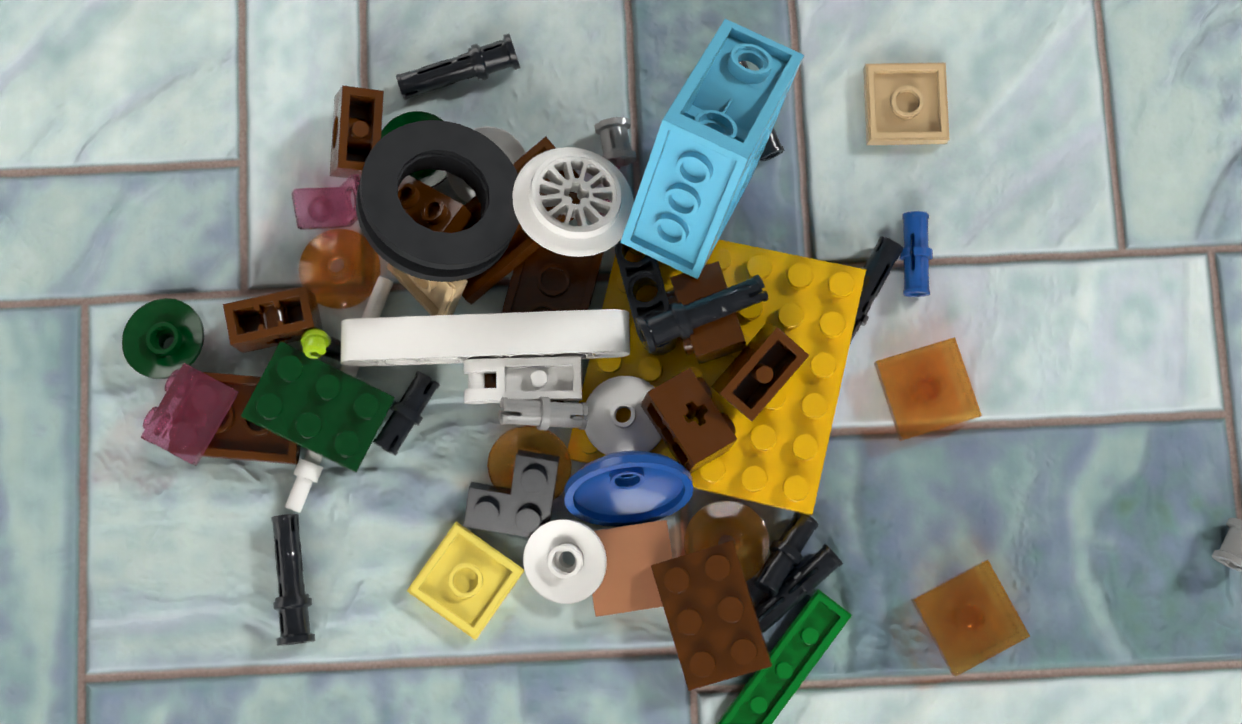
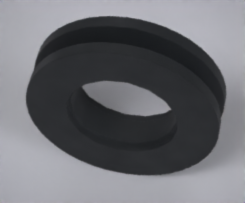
(414, 247)

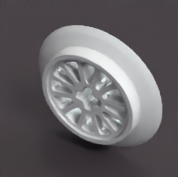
(559, 236)

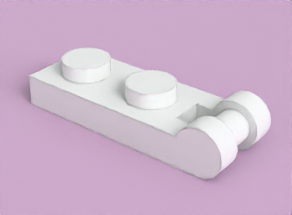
(524, 379)

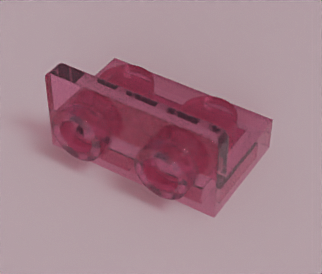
(188, 413)

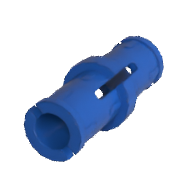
(916, 254)

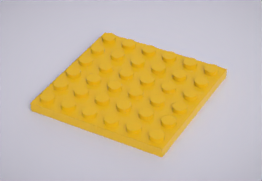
(785, 446)

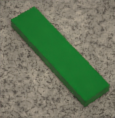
(791, 660)

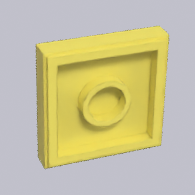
(466, 580)

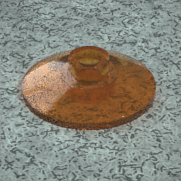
(353, 282)
(528, 438)
(734, 520)

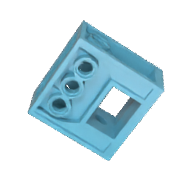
(709, 147)

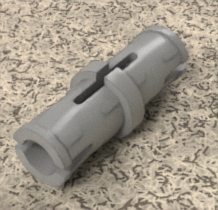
(543, 413)

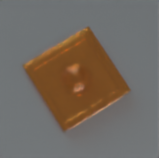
(927, 389)
(970, 618)

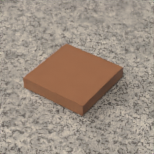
(629, 575)

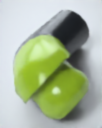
(318, 343)

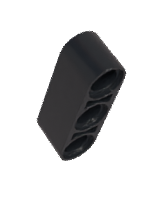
(636, 276)

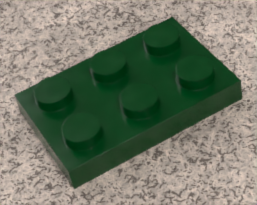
(317, 407)

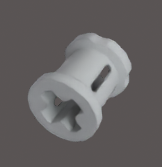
(615, 140)
(1231, 548)

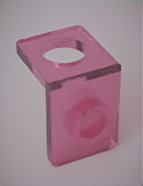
(326, 206)

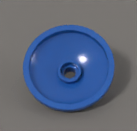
(628, 489)

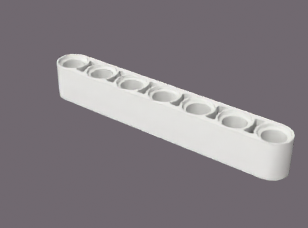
(484, 336)

